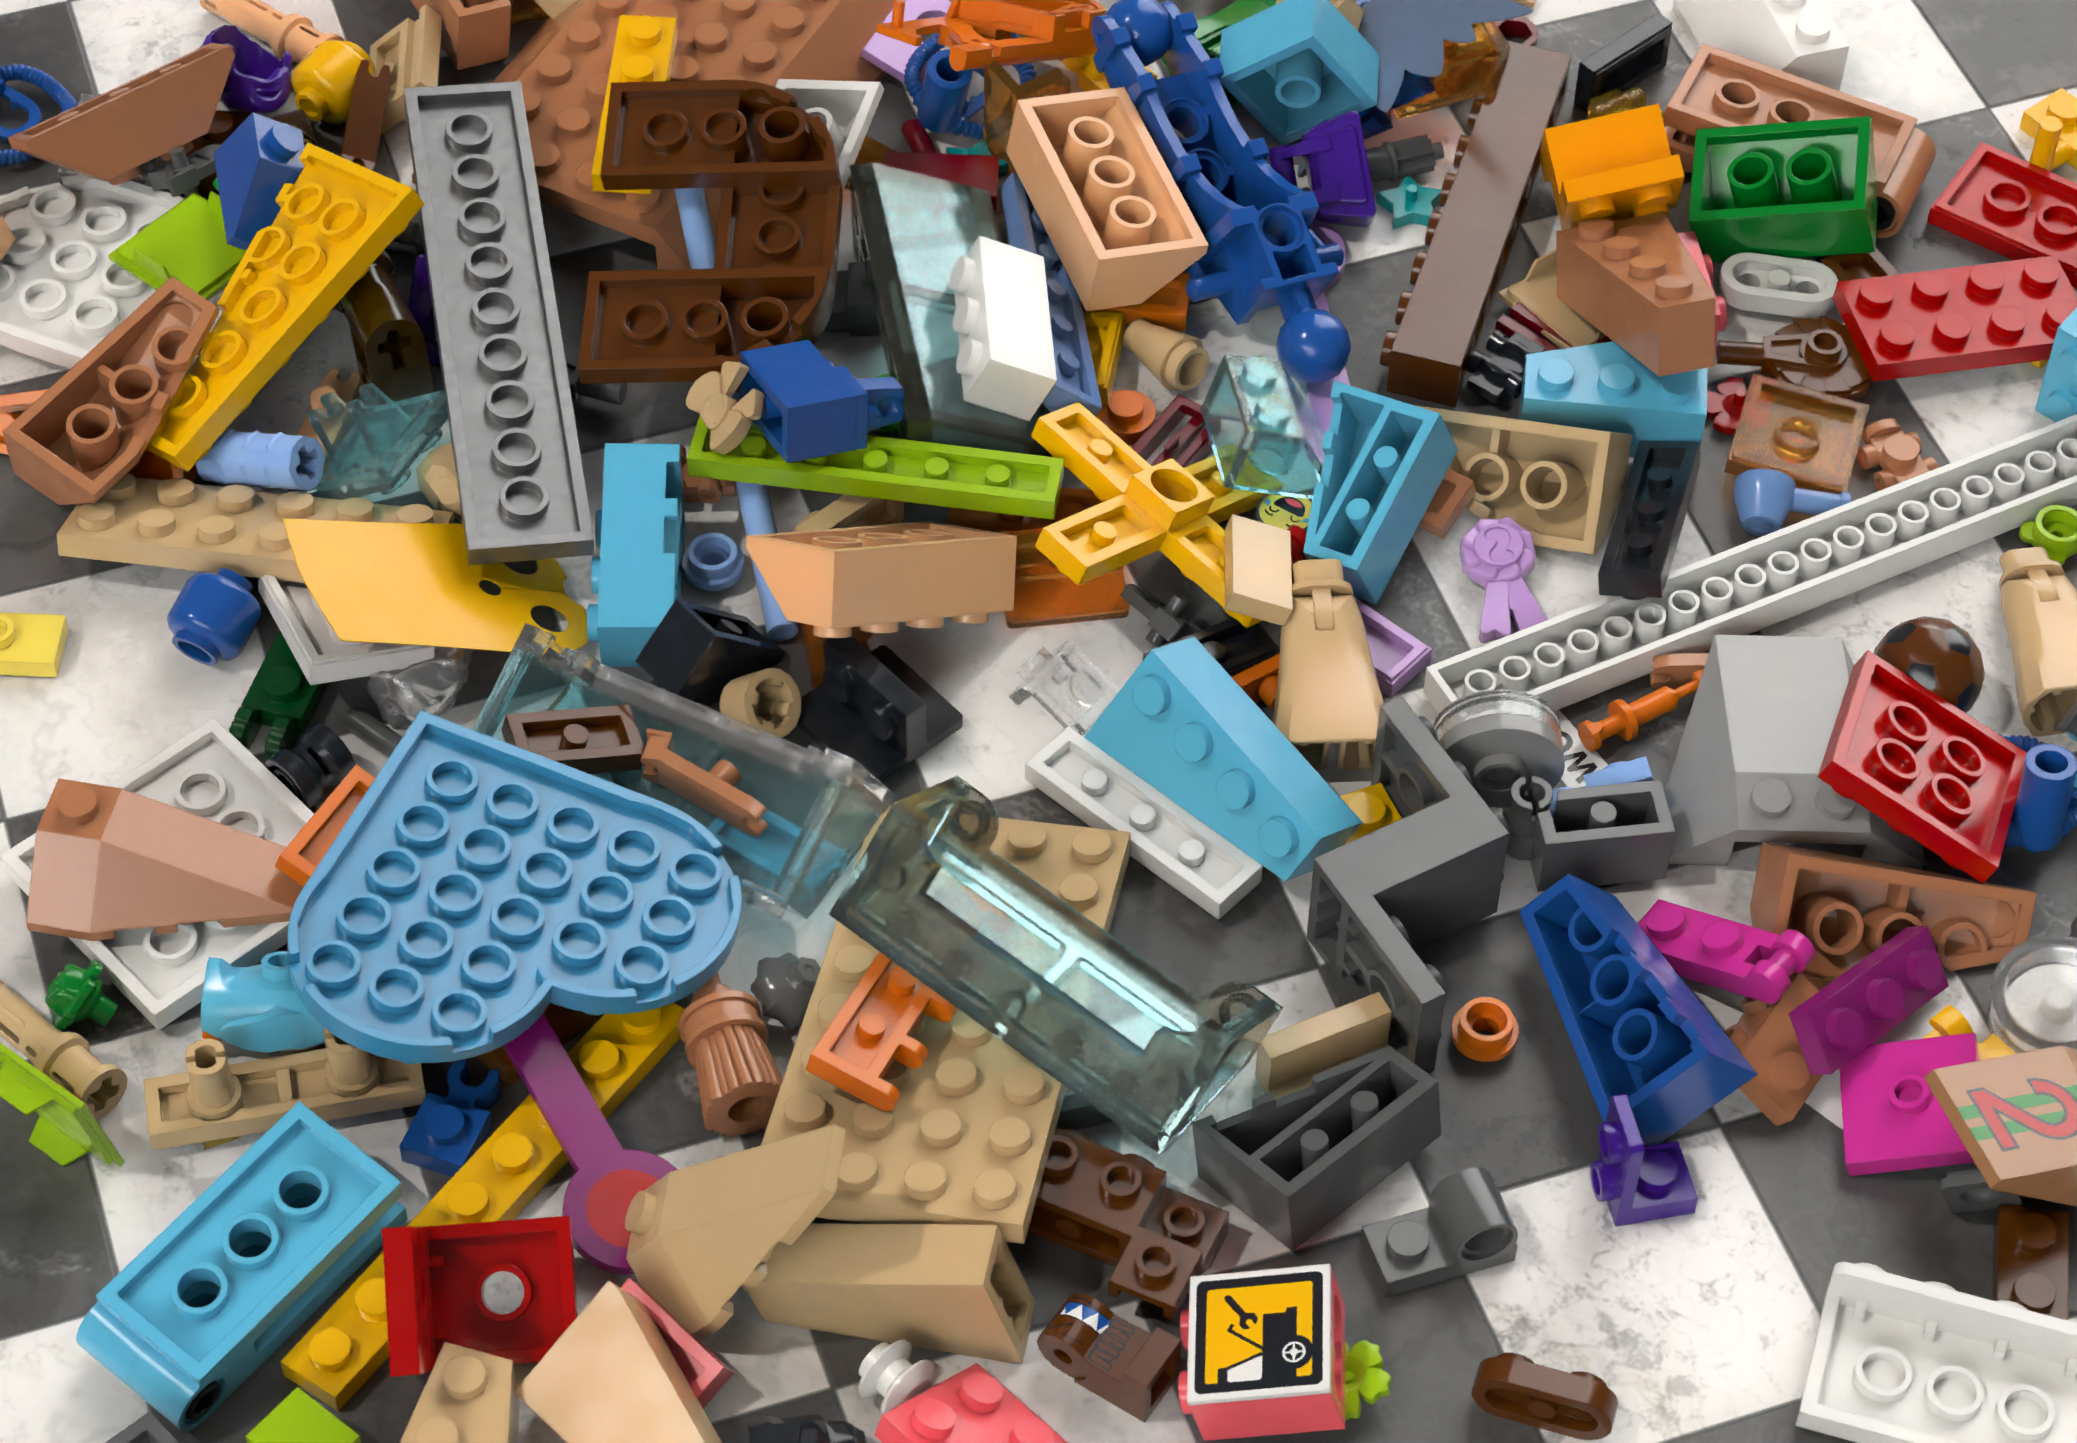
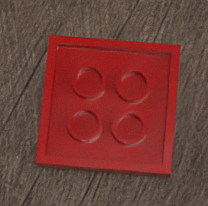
(1924, 767)

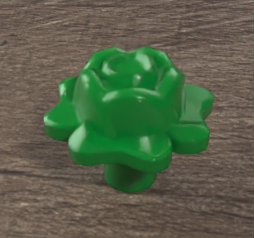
(79, 995)

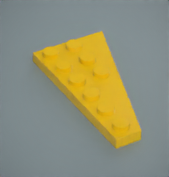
(282, 289)

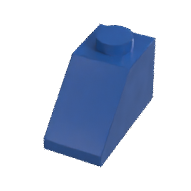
(251, 173)

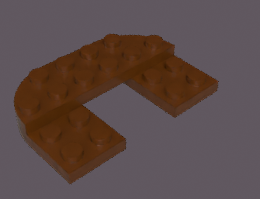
(773, 233)

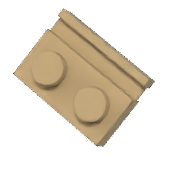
(413, 60)

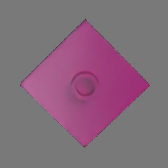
(1891, 1111)

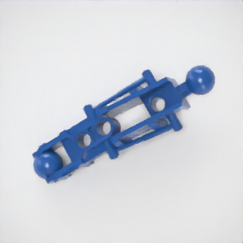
(1248, 213)

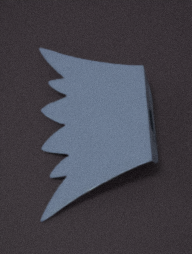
(1413, 32)

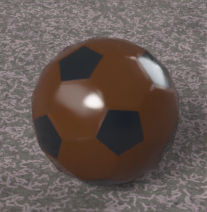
(1936, 657)

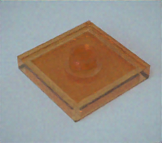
(1798, 434)

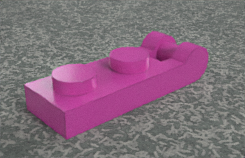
(1726, 951)

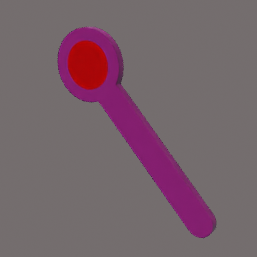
(605, 1172)

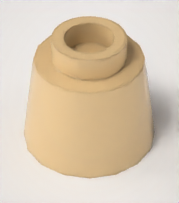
(763, 700)

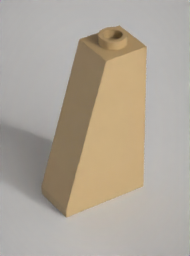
(909, 1282)
(615, 1380)

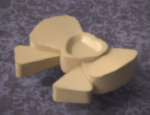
(720, 412)

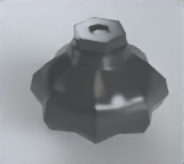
(785, 987)

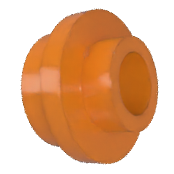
(1485, 1015)

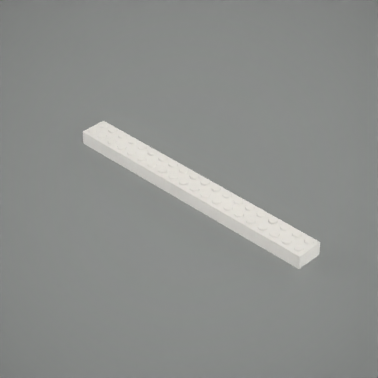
(1775, 574)

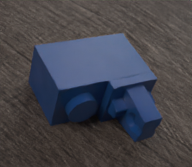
(813, 405)

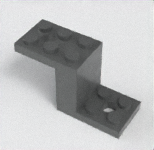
(1408, 881)

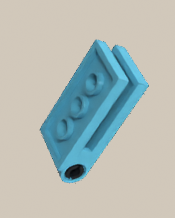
(257, 1256)

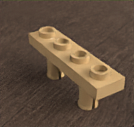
(251, 1096)

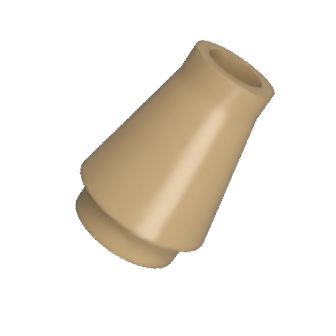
(1169, 355)

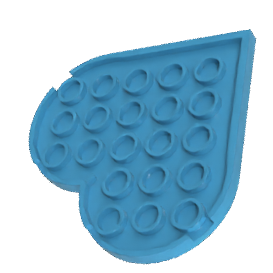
(498, 887)

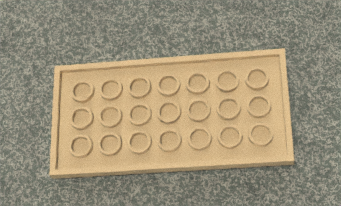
(977, 1112)

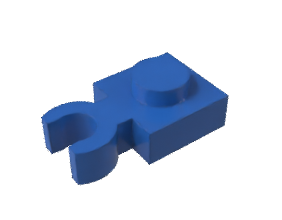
(452, 1127)

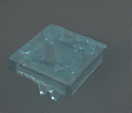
(374, 442)

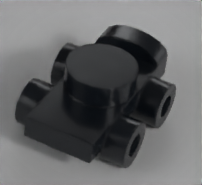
(1504, 370)

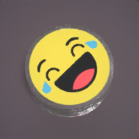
(1283, 511)

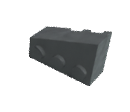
(1322, 1147)

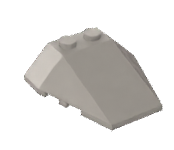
(1757, 752)

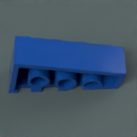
(1629, 1011)

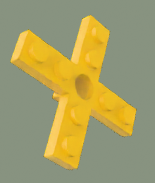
(1140, 507)

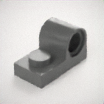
(1454, 1236)

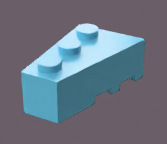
(1374, 484)
(640, 548)

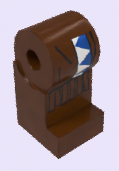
(1111, 1355)

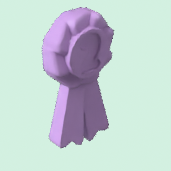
(1500, 559)

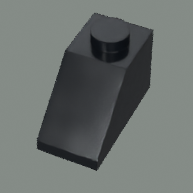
(703, 650)

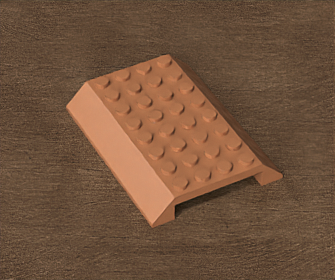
(759, 41)

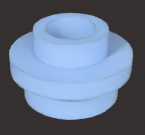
(713, 562)

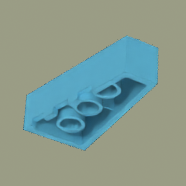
(1222, 760)

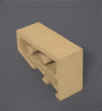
(466, 1400)

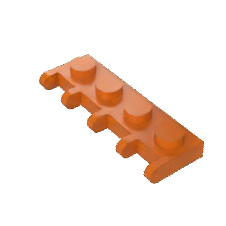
(875, 1031)

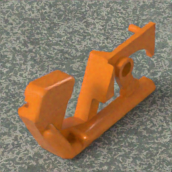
(983, 28)

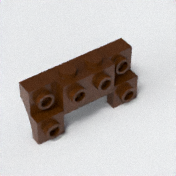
(1127, 1218)

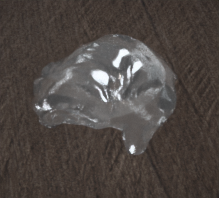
(421, 686)

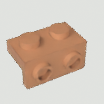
(1772, 1049)

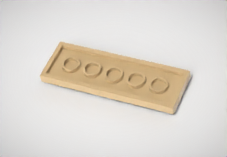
(211, 526)

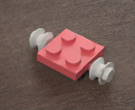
(958, 1410)

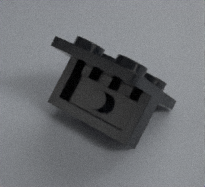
(875, 708)

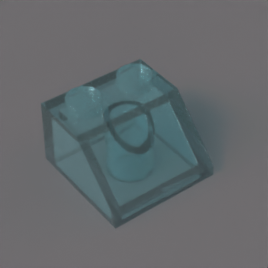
(1262, 429)

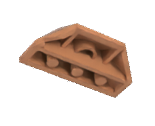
(136, 120)

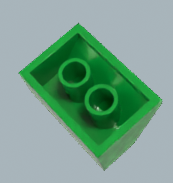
(1785, 189)

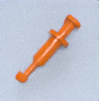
(1626, 718)

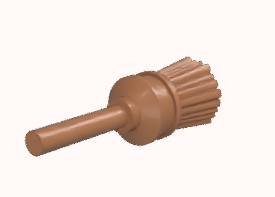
(731, 1059)

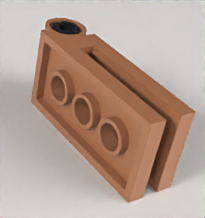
(1736, 91)

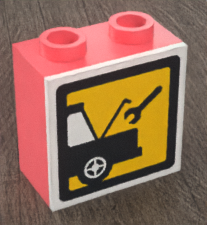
(1264, 1353)

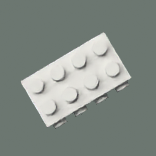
(1936, 1365)

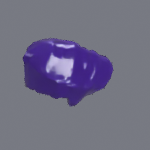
(257, 77)

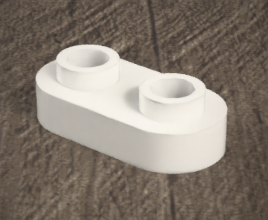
(1777, 285)

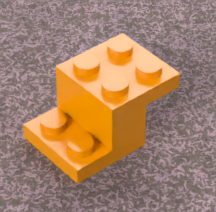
(1611, 167)

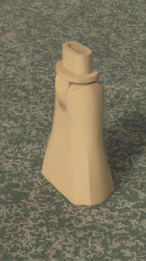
(2042, 634)
(1327, 671)

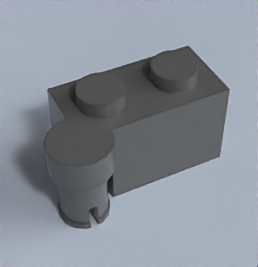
(1595, 832)

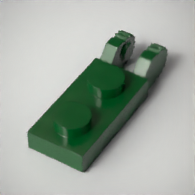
(277, 699)

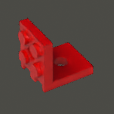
(439, 1282)

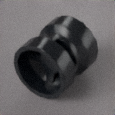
(313, 764)

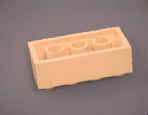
(1103, 195)
(887, 575)

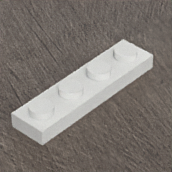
(1161, 832)

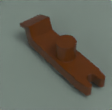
(365, 116)

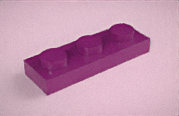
(1868, 1000)

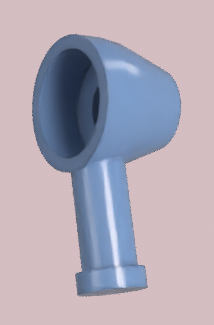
(1768, 496)

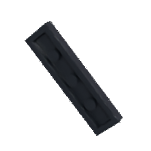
(1649, 520)

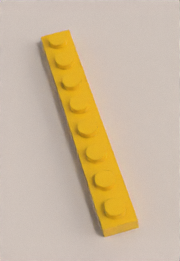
(489, 1187)

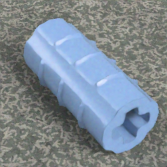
(263, 460)

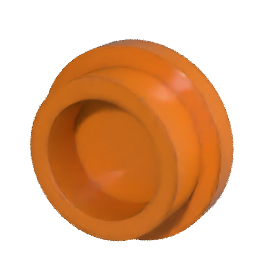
(1128, 414)

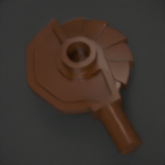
(1807, 355)

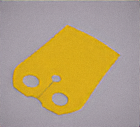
(418, 589)

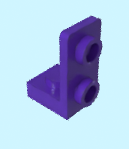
(1637, 1179)

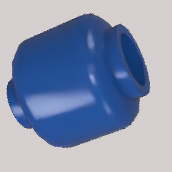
(214, 616)

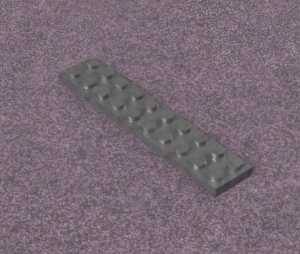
(497, 325)

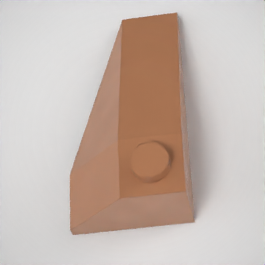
(110, 403)
(1860, 904)

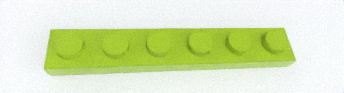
(896, 472)

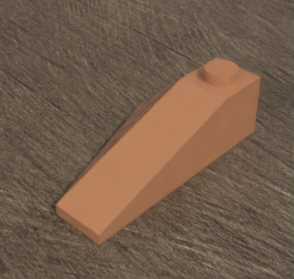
(136, 863)

